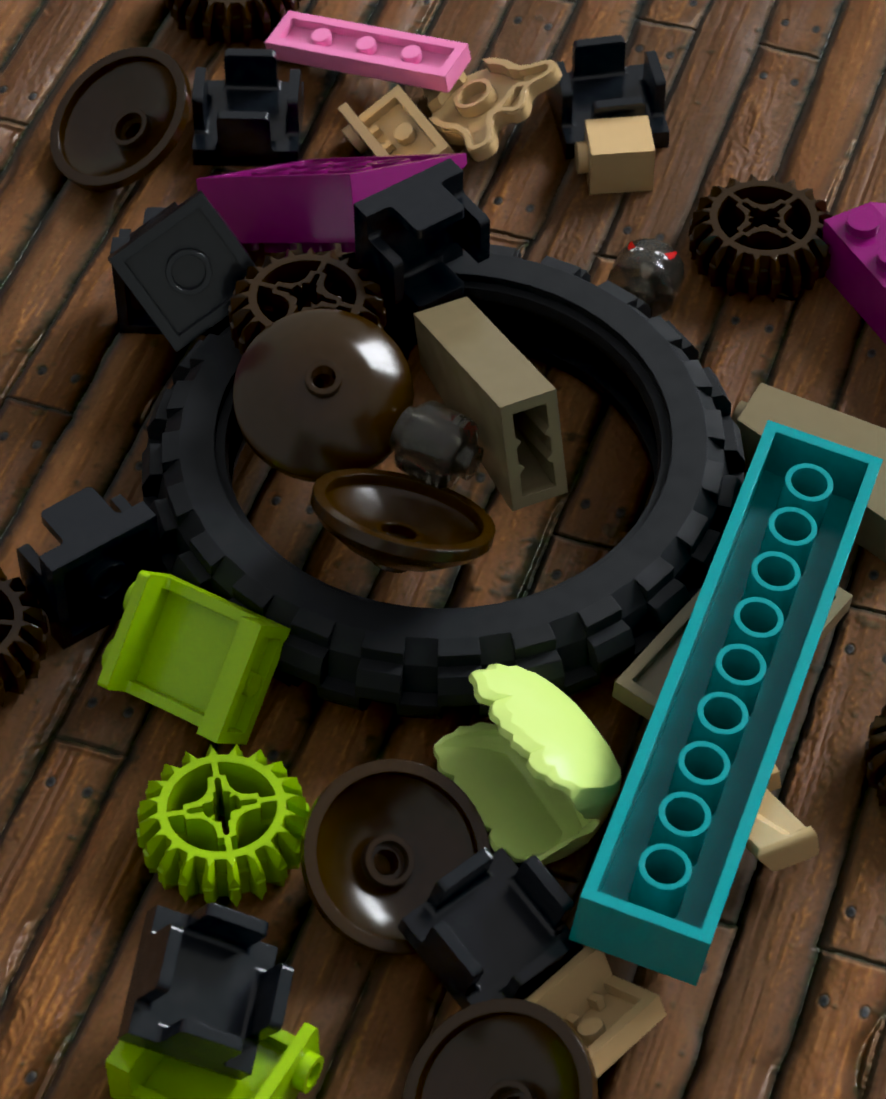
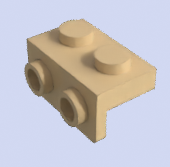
(393, 128)
(600, 1006)

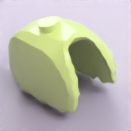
(535, 773)

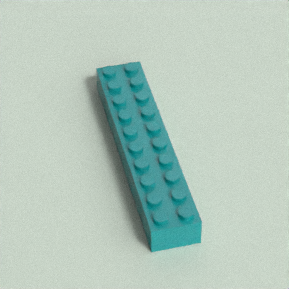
(725, 706)

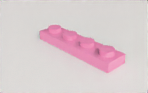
(369, 51)

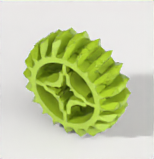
(187, 841)

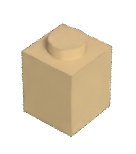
(617, 155)

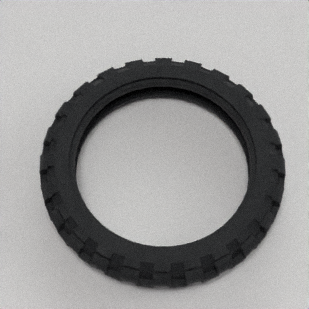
(421, 655)

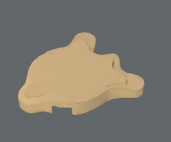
(488, 102)

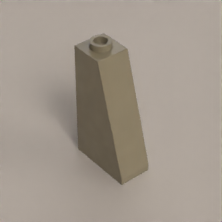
(502, 393)
(829, 424)

